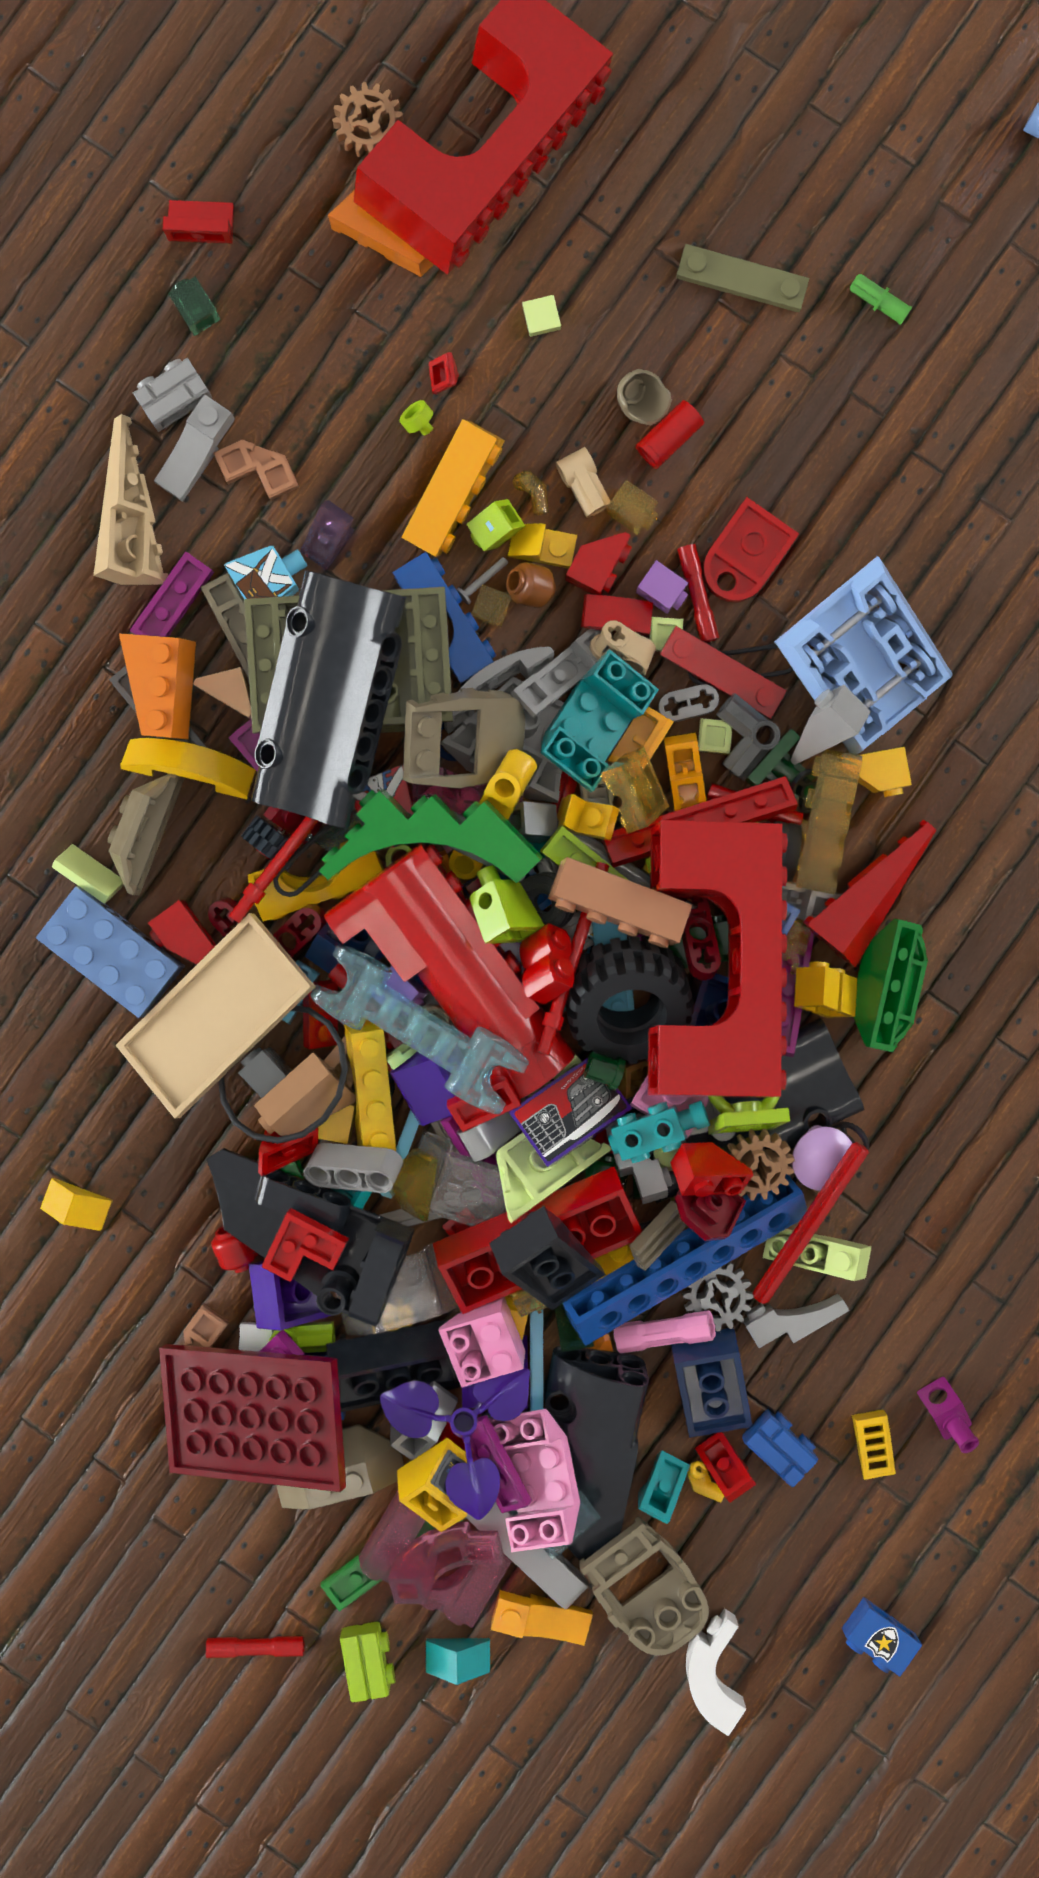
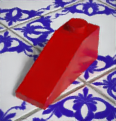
(181, 932)

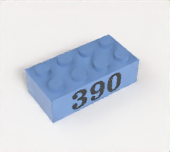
(110, 952)

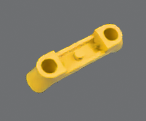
(503, 793)

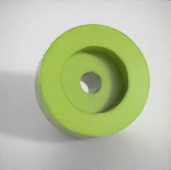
(417, 418)

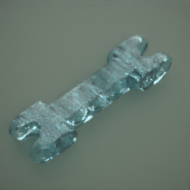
(464, 1057)

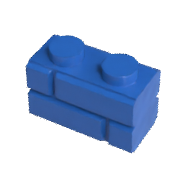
(780, 1447)

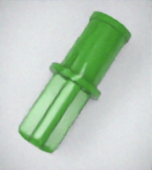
(880, 298)

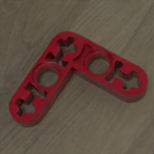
(700, 918)
(291, 926)

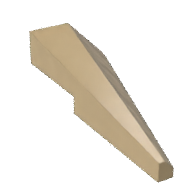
(126, 538)

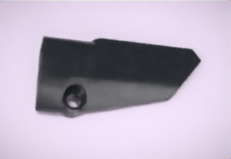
(372, 1258)
(602, 1420)

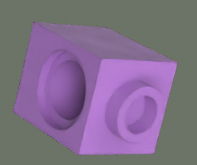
(663, 588)

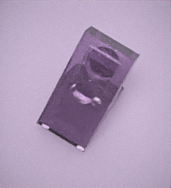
(327, 534)

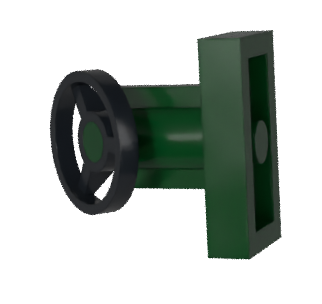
(778, 764)

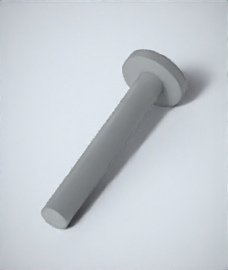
(481, 580)

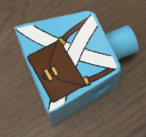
(265, 573)

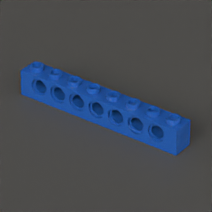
(686, 1260)

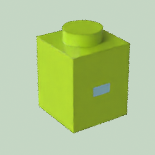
(495, 525)

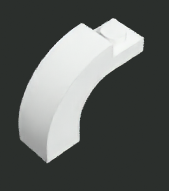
(714, 1700)

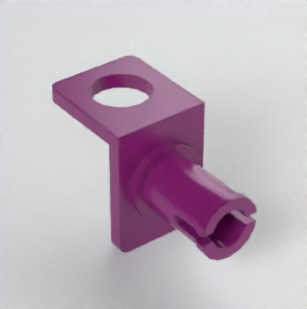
(950, 1415)

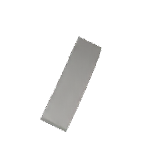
(500, 671)
(558, 676)

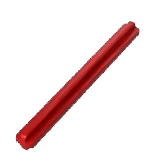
(810, 1222)

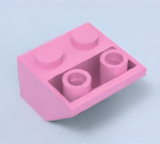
(483, 1343)

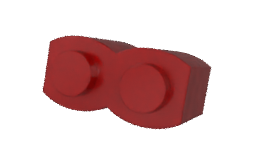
(546, 964)

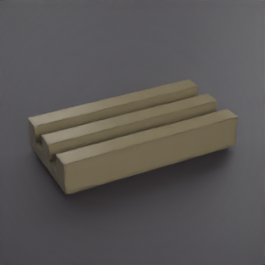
(657, 1236)

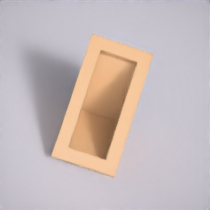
(228, 687)

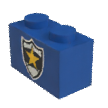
(881, 1637)

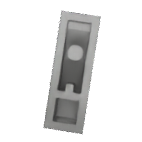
(834, 720)

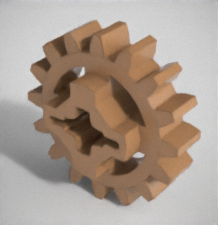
(369, 105)
(772, 1165)

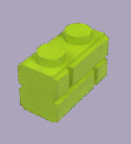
(366, 1661)

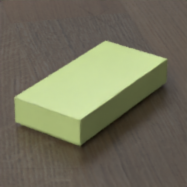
(88, 873)

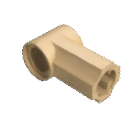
(580, 474)

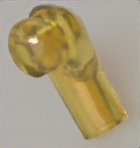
(536, 488)

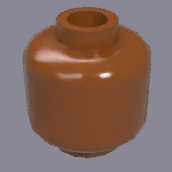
(531, 585)

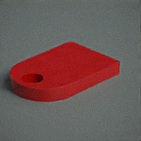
(747, 551)

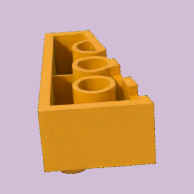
(452, 488)

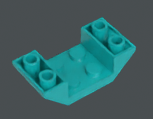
(596, 718)

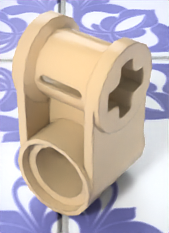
(625, 643)

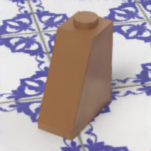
(302, 1097)

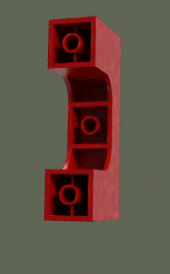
(449, 201)
(744, 876)

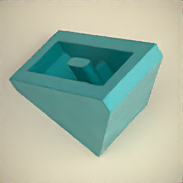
(457, 1658)

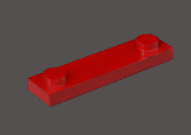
(722, 671)

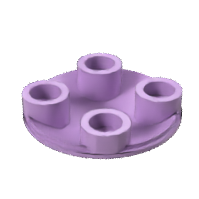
(818, 1155)

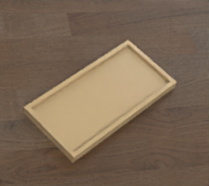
(215, 1015)

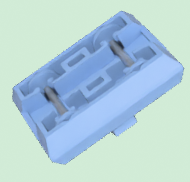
(863, 650)

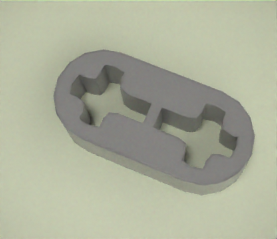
(686, 695)

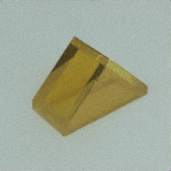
(415, 1184)

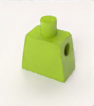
(503, 909)

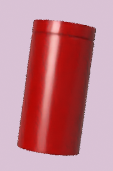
(669, 434)

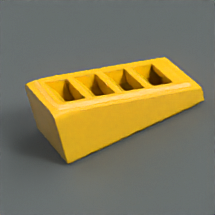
(867, 1420)

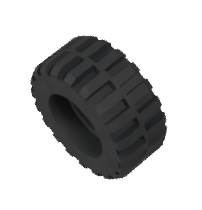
(619, 968)

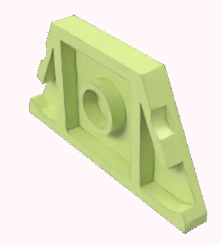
(527, 1178)

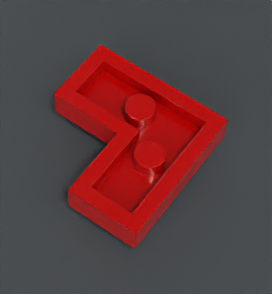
(299, 1238)

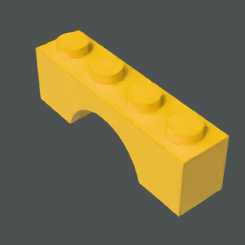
(356, 874)
(372, 1089)

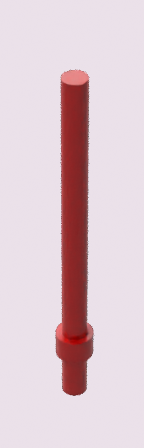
(255, 891)
(553, 1019)

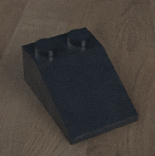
(545, 1258)

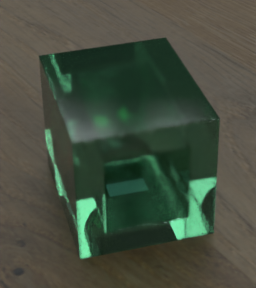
(194, 305)

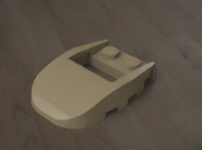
(498, 730)
(661, 1613)

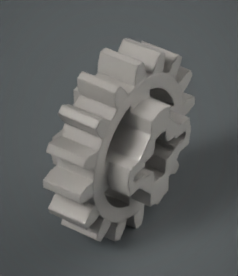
(729, 1290)

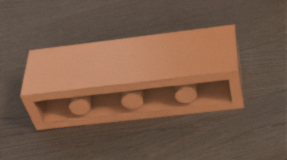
(619, 902)

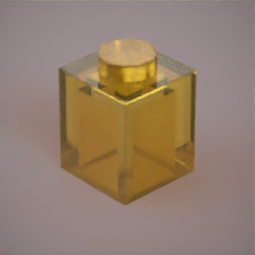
(633, 508)

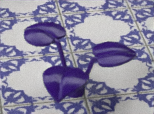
(413, 1407)

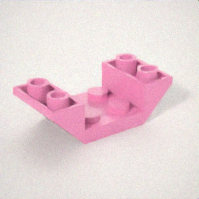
(546, 1469)

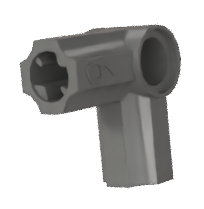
(746, 722)

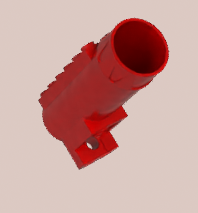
(432, 931)

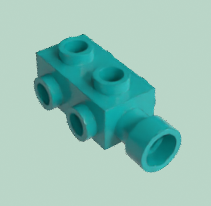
(647, 1130)

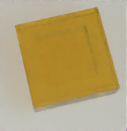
(491, 606)

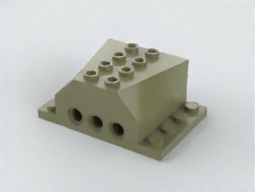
(421, 667)

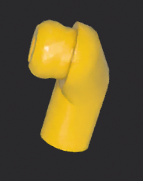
(702, 1483)

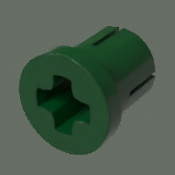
(605, 1070)

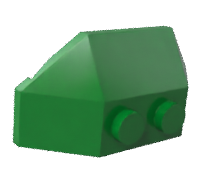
(890, 984)

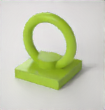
(747, 1115)

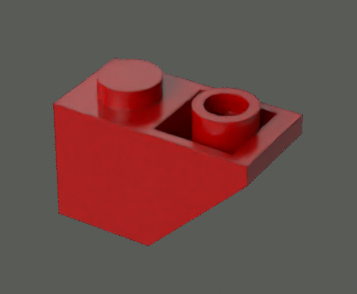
(596, 561)
(708, 1170)

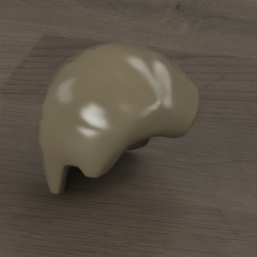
(643, 397)

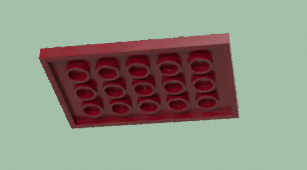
(253, 1416)

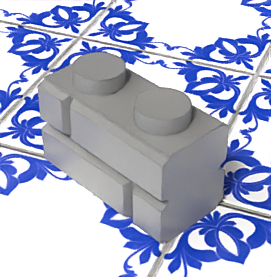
(171, 393)

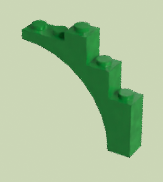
(433, 822)

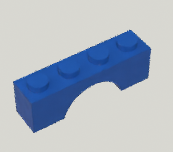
(466, 651)

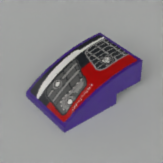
(568, 1114)

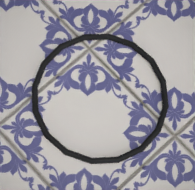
(344, 1069)

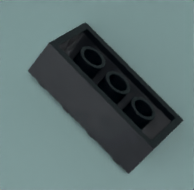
(388, 1360)

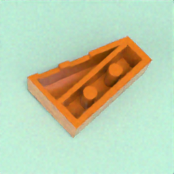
(362, 227)
(160, 682)

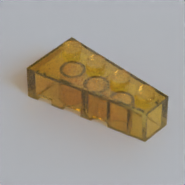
(828, 820)

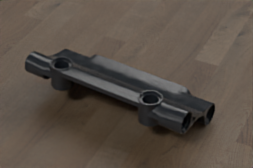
(328, 699)
(814, 1085)

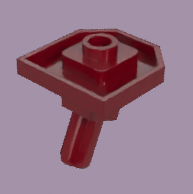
(711, 1215)

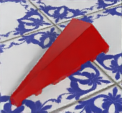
(856, 915)

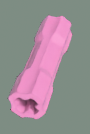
(688, 1328)

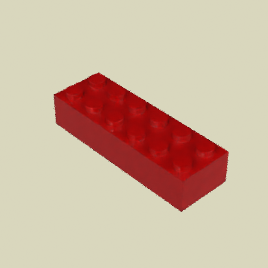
(592, 1209)

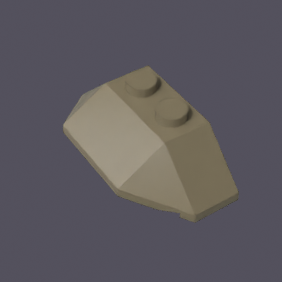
(142, 828)
(368, 1468)

